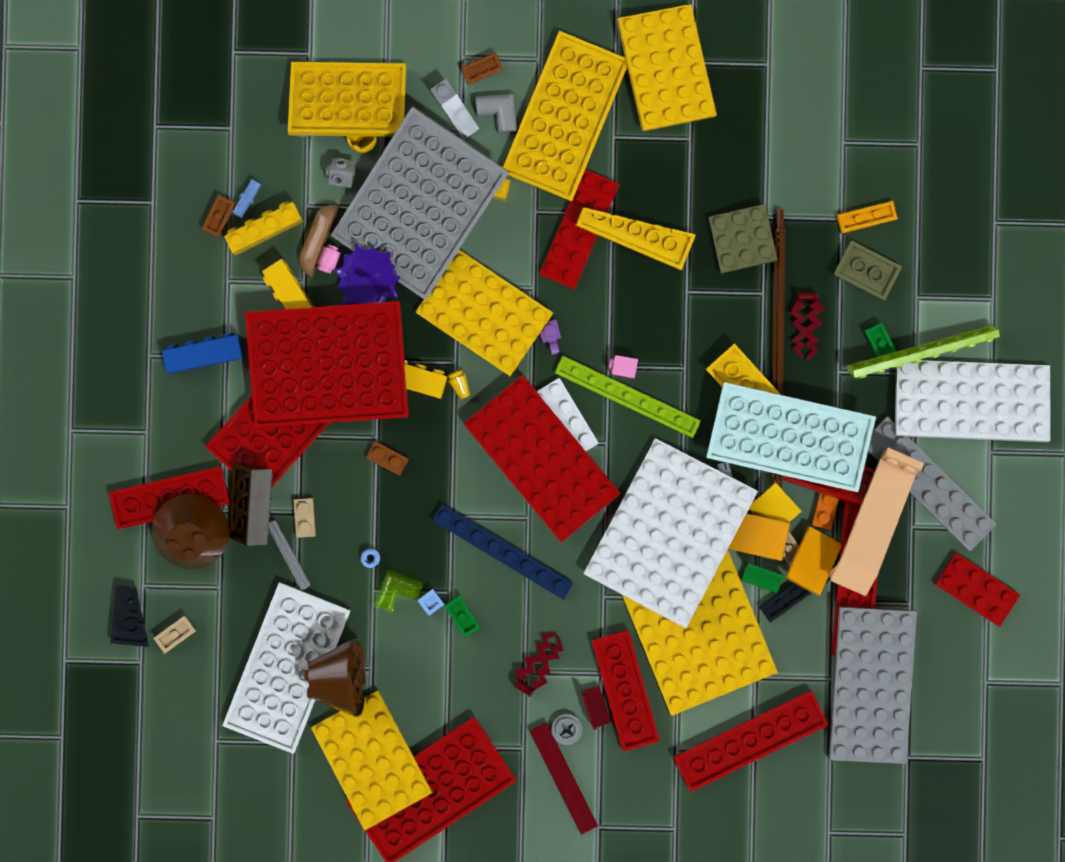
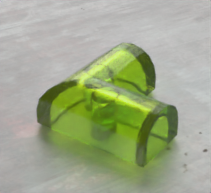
(395, 585)

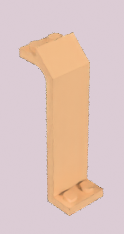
(876, 521)

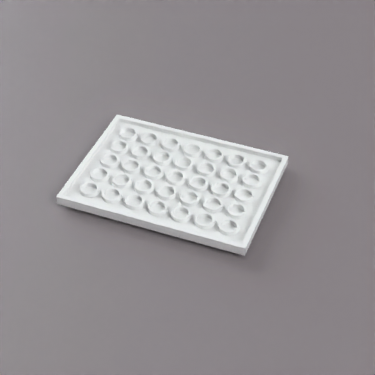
(670, 533)

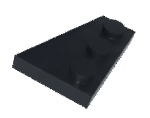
(128, 620)

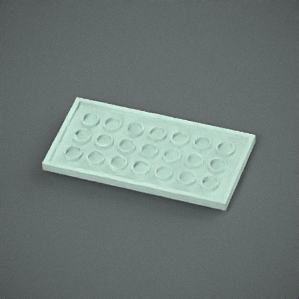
(791, 437)

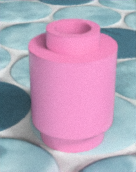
(328, 258)

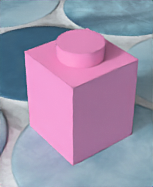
(623, 366)

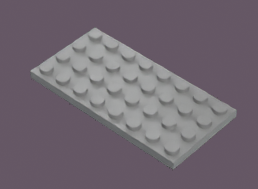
(872, 685)

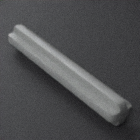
(288, 555)

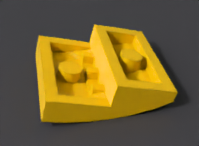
(775, 505)

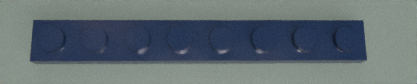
(502, 551)

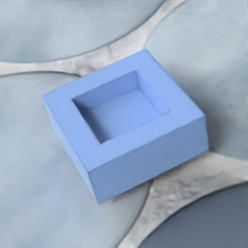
(430, 602)

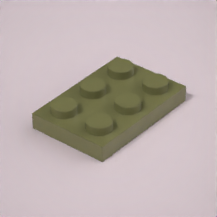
(867, 270)

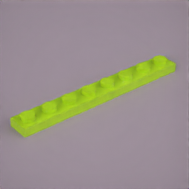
(930, 350)

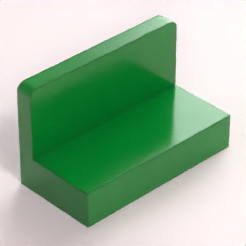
(762, 577)

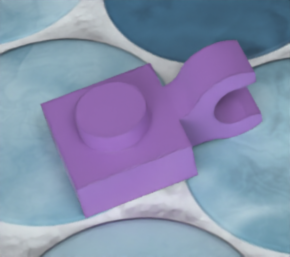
(550, 334)

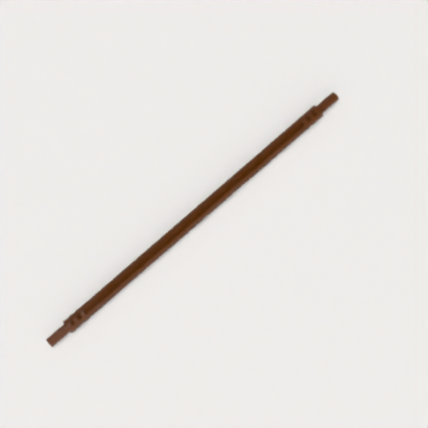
(778, 314)

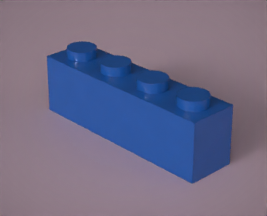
(203, 354)

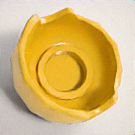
(361, 144)

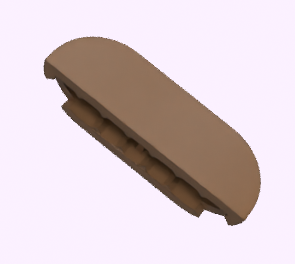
(317, 238)

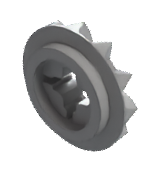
(566, 738)

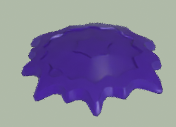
(367, 276)

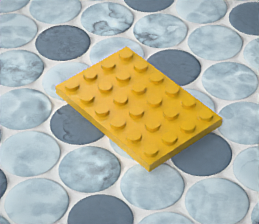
(666, 67)
(346, 99)
(484, 313)
(372, 761)

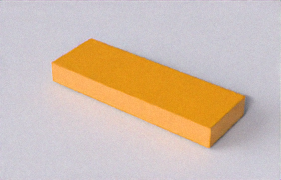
(867, 217)

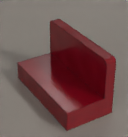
(596, 707)

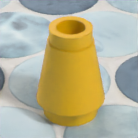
(459, 383)

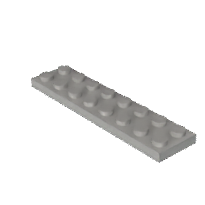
(935, 489)

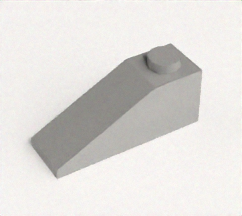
(454, 109)

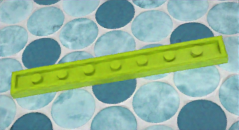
(627, 396)

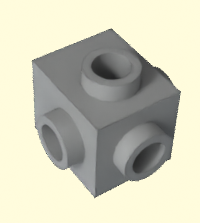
(341, 172)

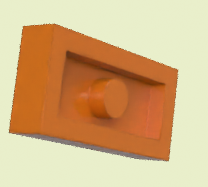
(825, 511)

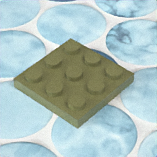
(743, 238)

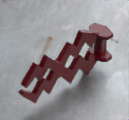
(806, 332)
(542, 657)

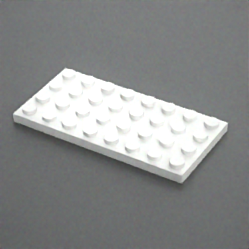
(973, 401)
(273, 690)

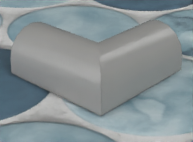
(502, 106)

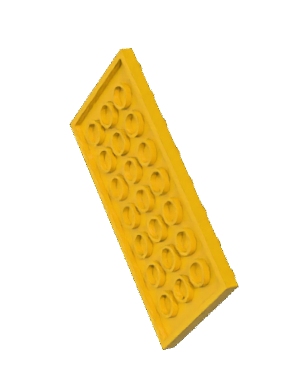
(565, 116)

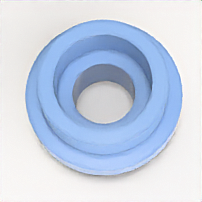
(365, 562)

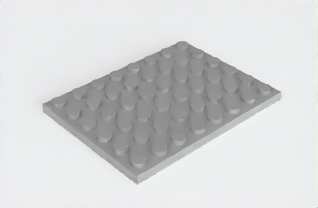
(421, 201)

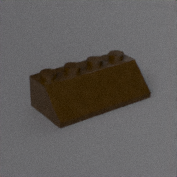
(250, 504)

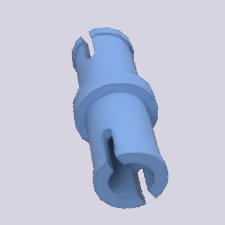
(246, 198)

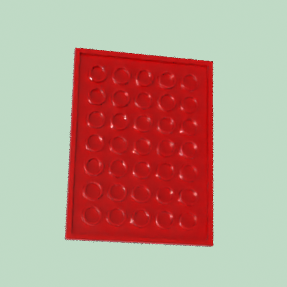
(327, 364)

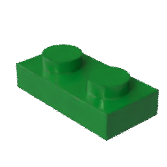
(879, 340)
(462, 616)

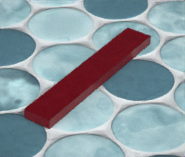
(563, 778)

